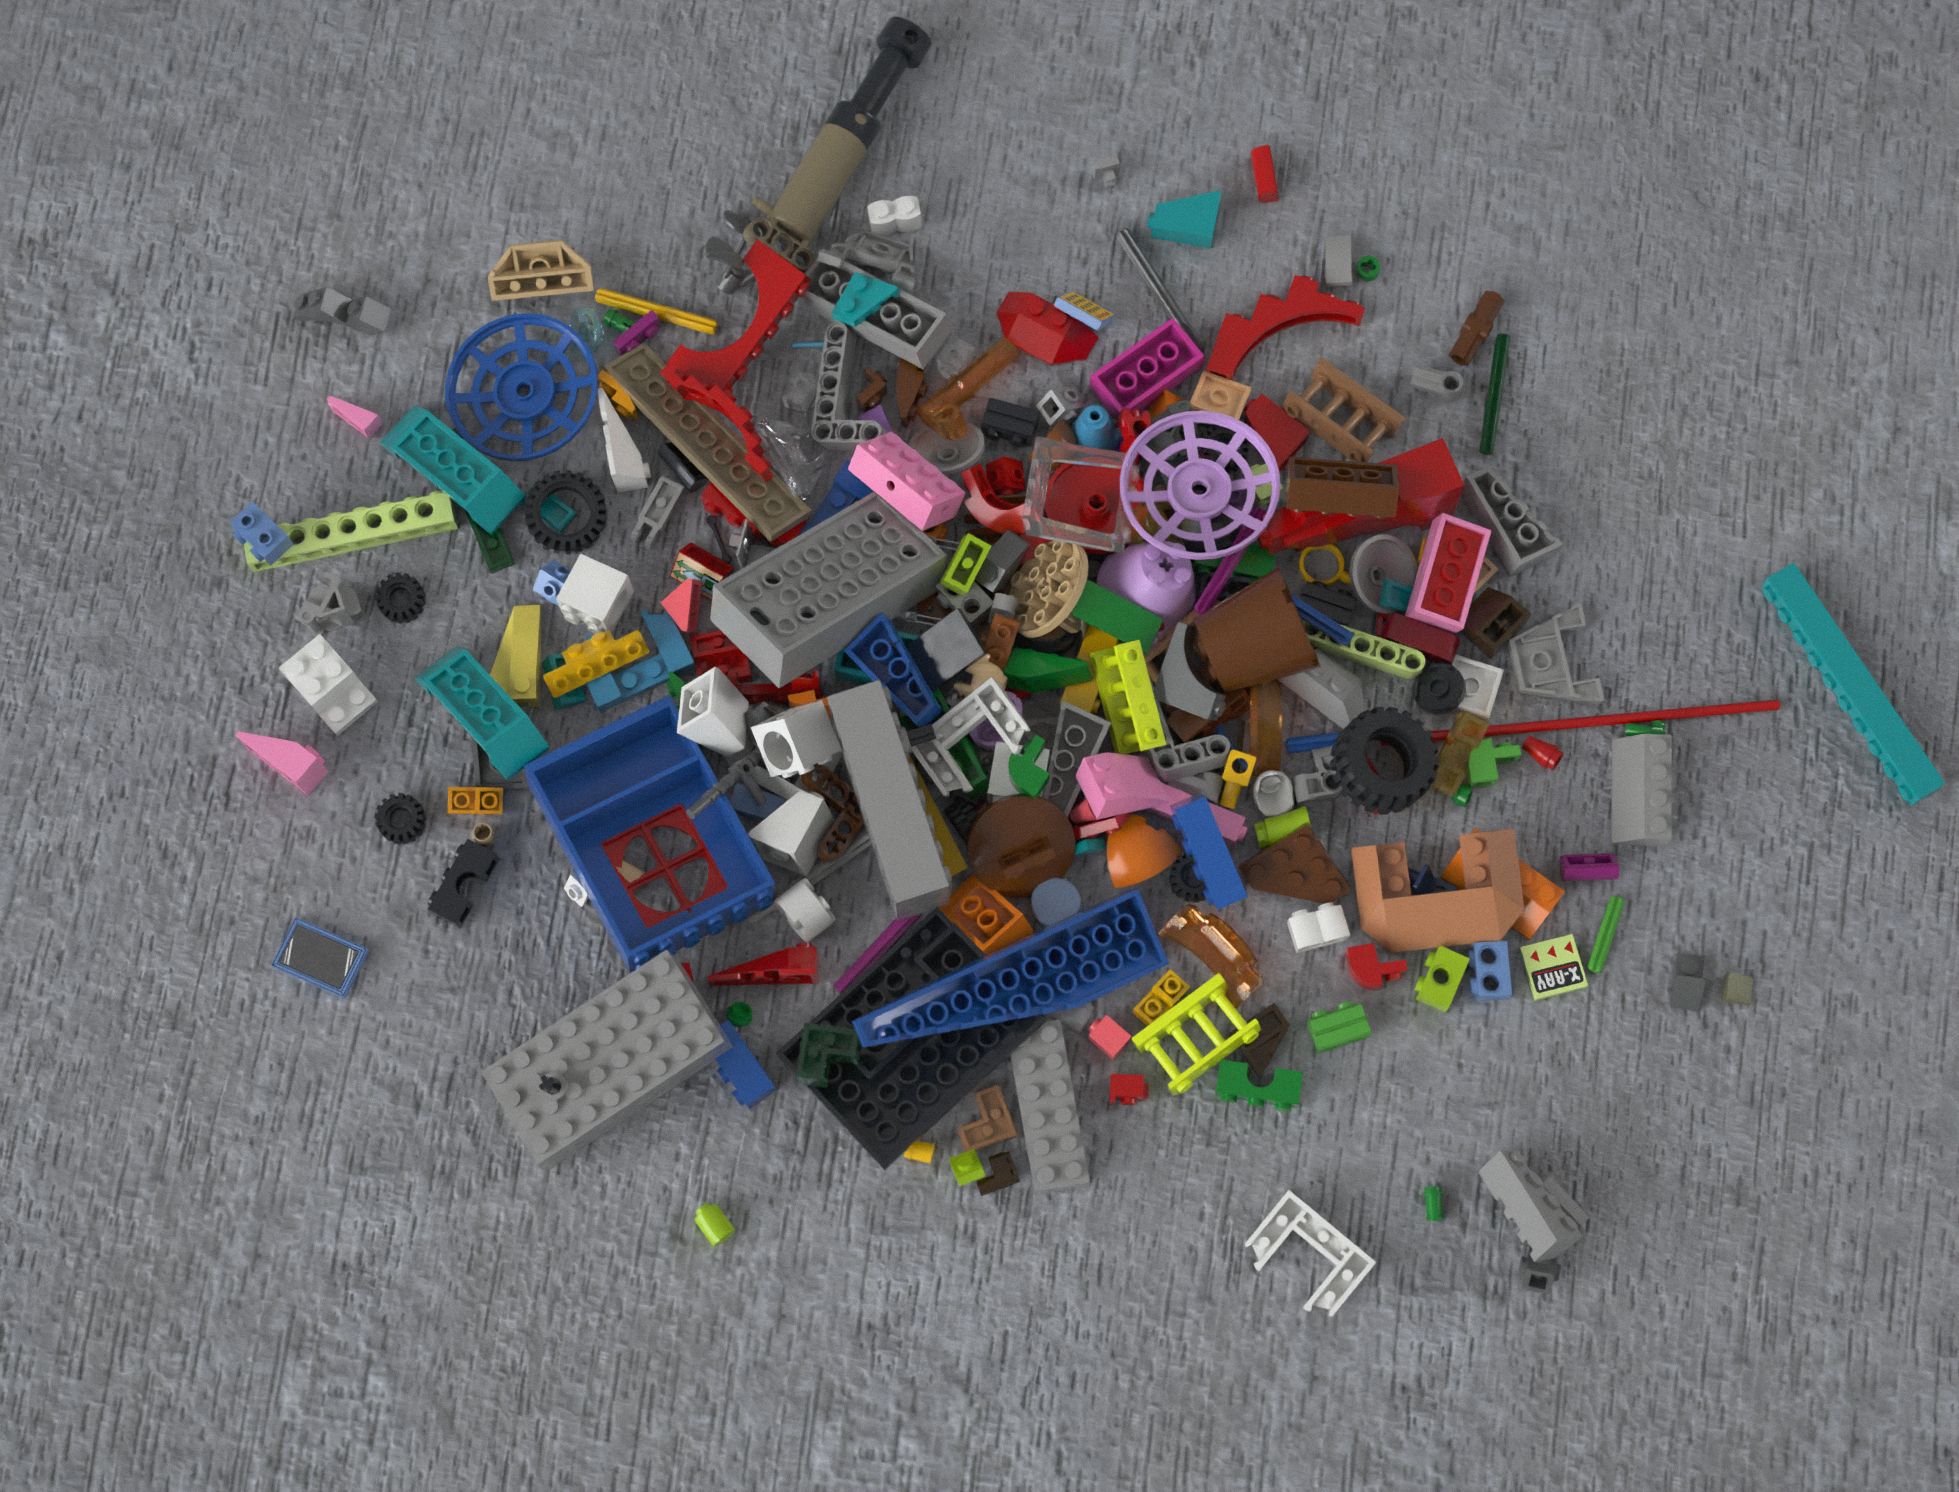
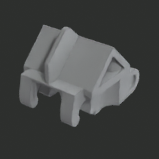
(329, 607)

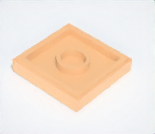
(1220, 395)

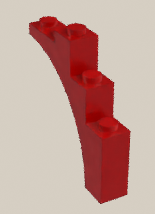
(1272, 315)

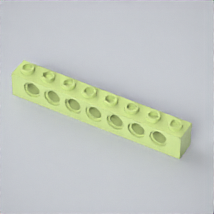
(389, 531)

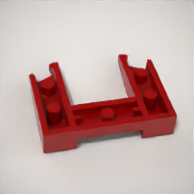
(770, 692)

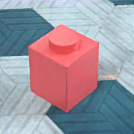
(1108, 1036)

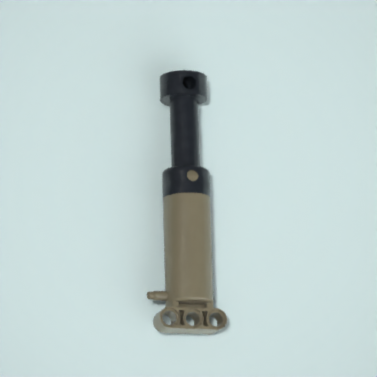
(837, 149)

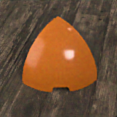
(1139, 852)

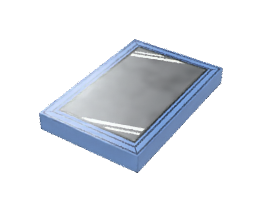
(320, 958)

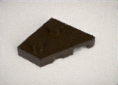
(1262, 1049)

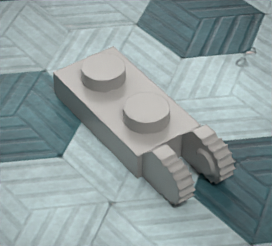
(658, 510)

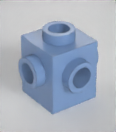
(551, 580)

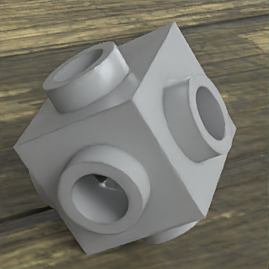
(1060, 405)

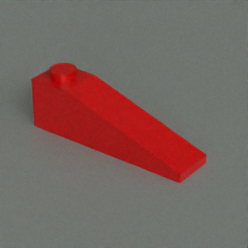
(783, 967)

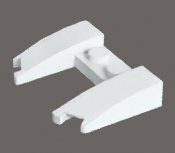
(985, 702)
(1350, 1261)

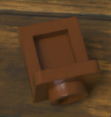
(874, 393)

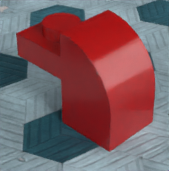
(1366, 970)

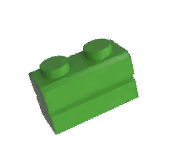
(1338, 1027)

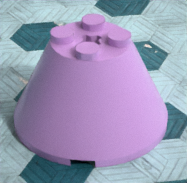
(1152, 580)

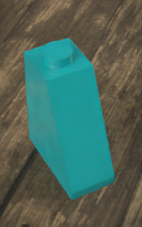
(1186, 219)

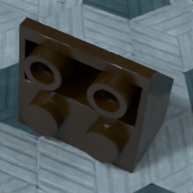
(1494, 621)

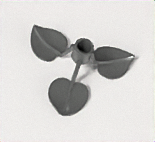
(721, 251)

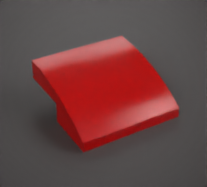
(718, 651)

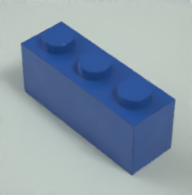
(743, 1070)

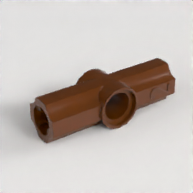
(1476, 328)

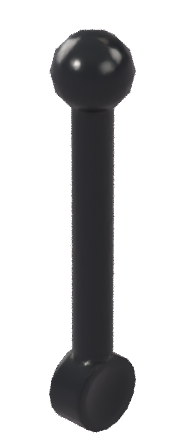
(712, 521)

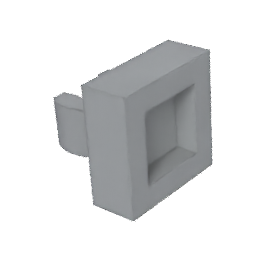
(1106, 169)

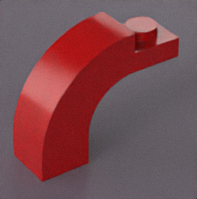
(988, 507)

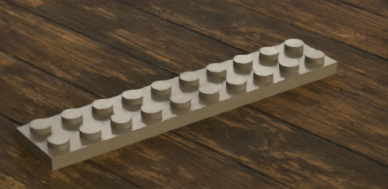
(707, 444)

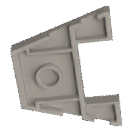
(877, 251)
(1542, 662)

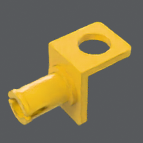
(1234, 780)

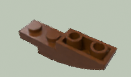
(910, 388)

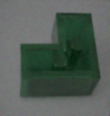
(821, 1046)

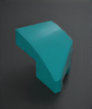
(1089, 846)

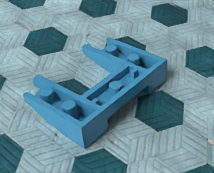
(673, 657)

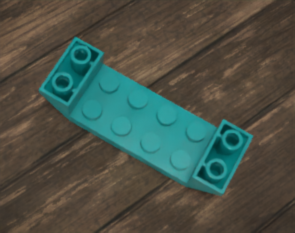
(454, 467)
(484, 711)

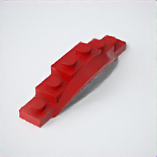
(723, 402)

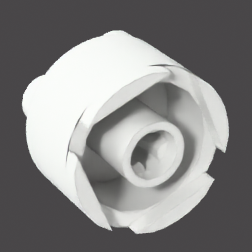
(805, 910)

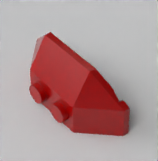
(1044, 330)

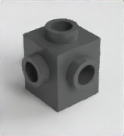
(1538, 1275)

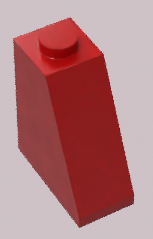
(1278, 429)

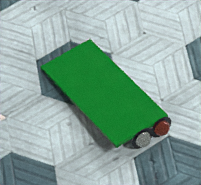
(1117, 616)

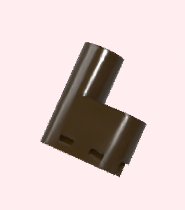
(1003, 1174)

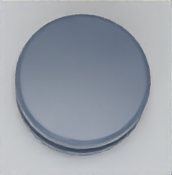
(1054, 901)

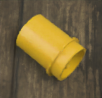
(920, 1151)

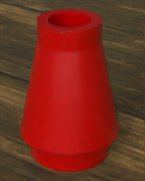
(1544, 753)

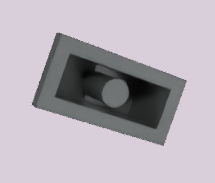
(1002, 561)

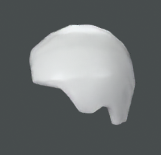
(1273, 793)

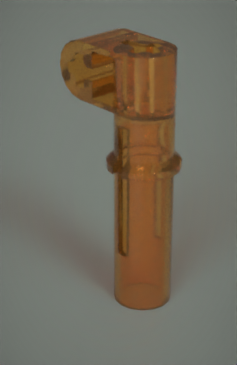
(942, 409)

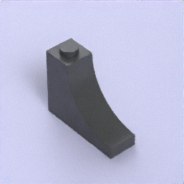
(1181, 681)

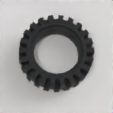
(570, 482)

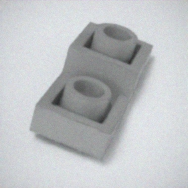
(1338, 260)

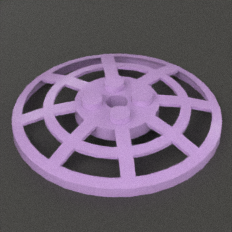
(1200, 472)

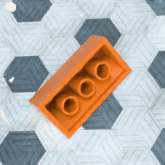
(1538, 893)

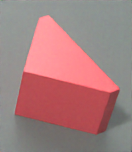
(684, 604)

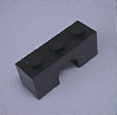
(470, 862)

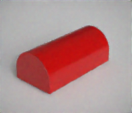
(1264, 174)

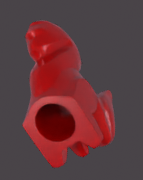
(1131, 427)

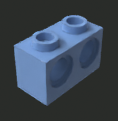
(1497, 971)

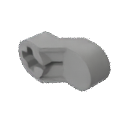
(1003, 605)

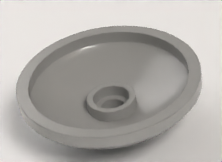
(949, 455)
(1387, 559)

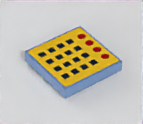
(1084, 310)

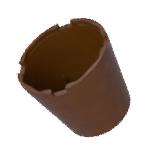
(1255, 635)

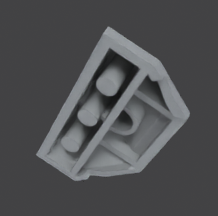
(1329, 689)

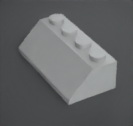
(1641, 790)

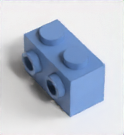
(261, 534)

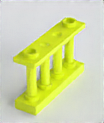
(1127, 698)
(1193, 1008)

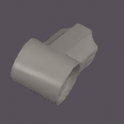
(1435, 381)
(1203, 783)

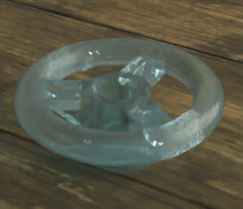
(589, 331)

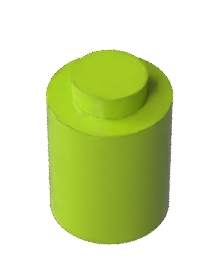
(714, 1224)

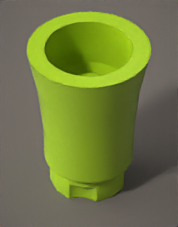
(1278, 826)

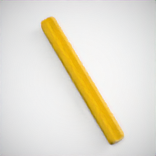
(664, 312)

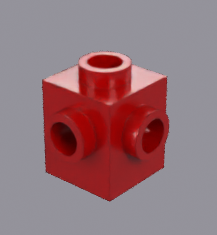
(1006, 476)

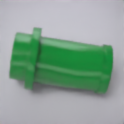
(617, 321)
(1434, 1203)

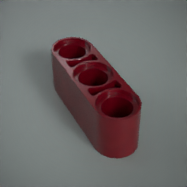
(1430, 641)

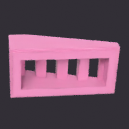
(361, 419)

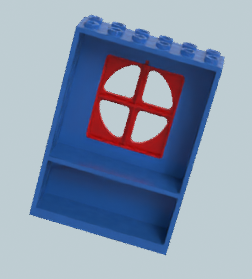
(621, 788)

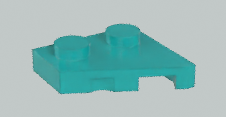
(862, 298)

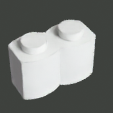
(900, 215)
(1318, 927)

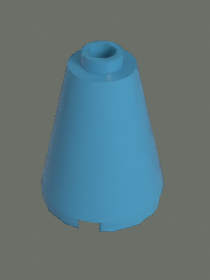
(1096, 429)

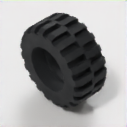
(1406, 738)

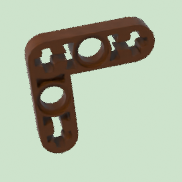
(845, 815)

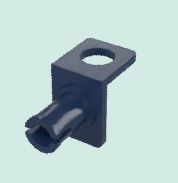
(1426, 882)

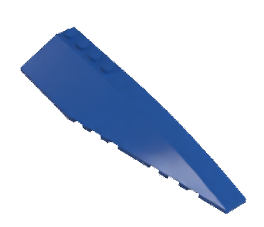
(1030, 977)

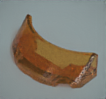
(1265, 726)
(1218, 948)

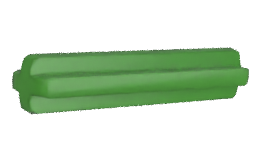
(1605, 934)

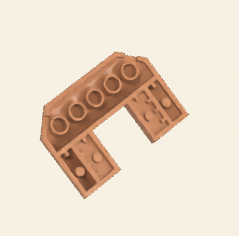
(1443, 918)

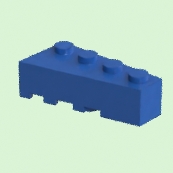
(885, 658)
(1208, 851)

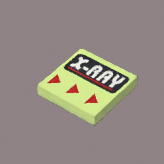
(1553, 967)

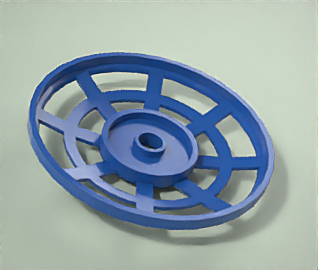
(516, 376)

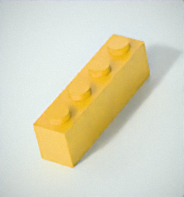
(1086, 694)

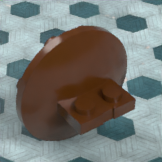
(1020, 844)

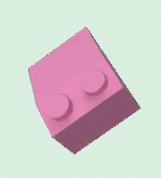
(296, 763)
(1119, 784)

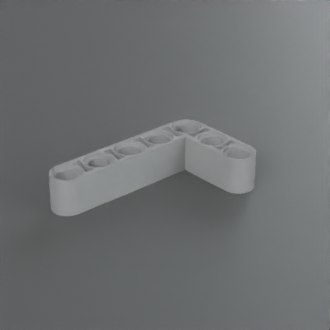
(838, 396)
(1177, 754)

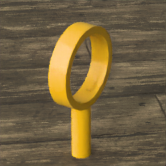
(1341, 575)

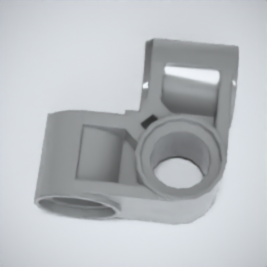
(1312, 787)

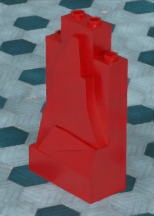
(1426, 489)

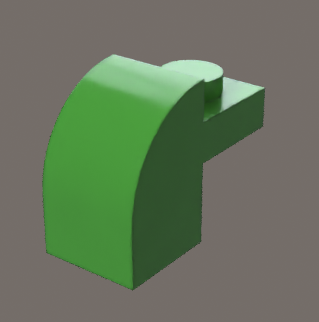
(1482, 762)

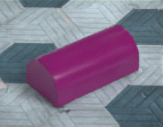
(1589, 867)

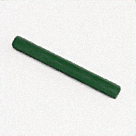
(1494, 394)

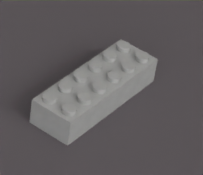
(901, 325)
(1049, 1112)

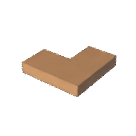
(995, 1122)

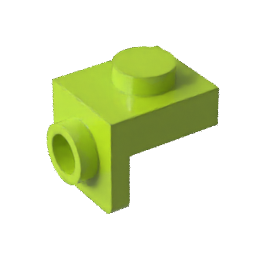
(966, 1167)

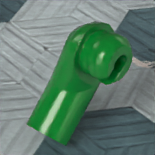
(1656, 727)

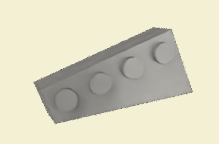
(1515, 531)
(1076, 737)
(1529, 1206)

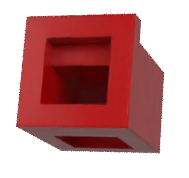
(1127, 1089)

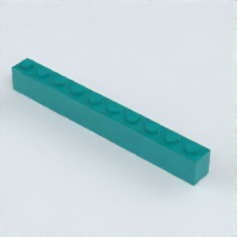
(1852, 684)

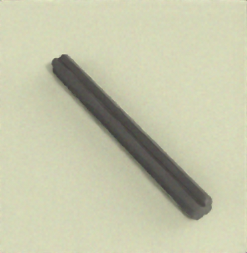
(1156, 285)

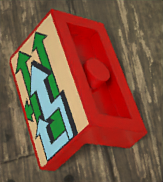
(700, 565)

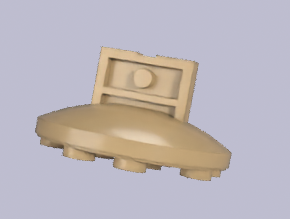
(1050, 588)

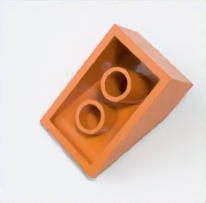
(985, 916)

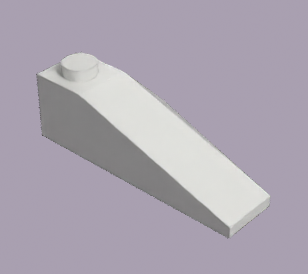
(624, 458)

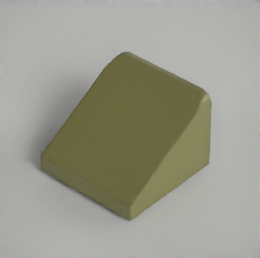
(1737, 989)

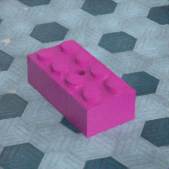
(1147, 369)

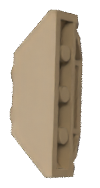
(539, 271)

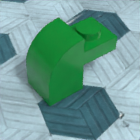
(1023, 772)

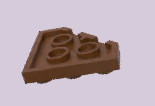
(1296, 868)

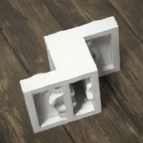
(328, 684)

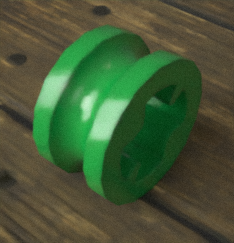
(1371, 275)

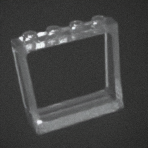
(1050, 451)

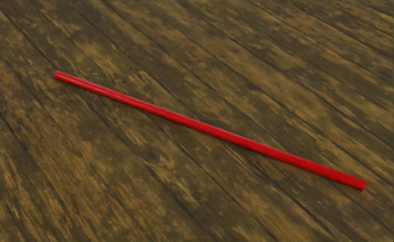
(1616, 719)

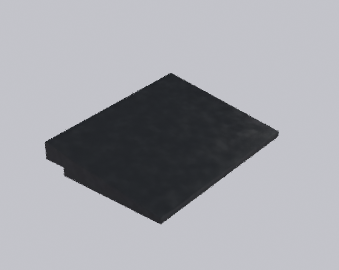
(910, 1082)

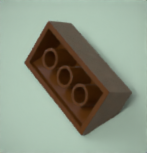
(1342, 487)

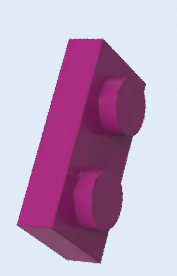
(645, 328)

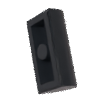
(682, 467)

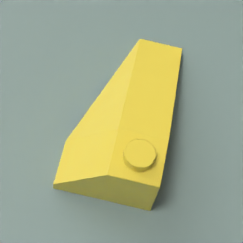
(519, 656)

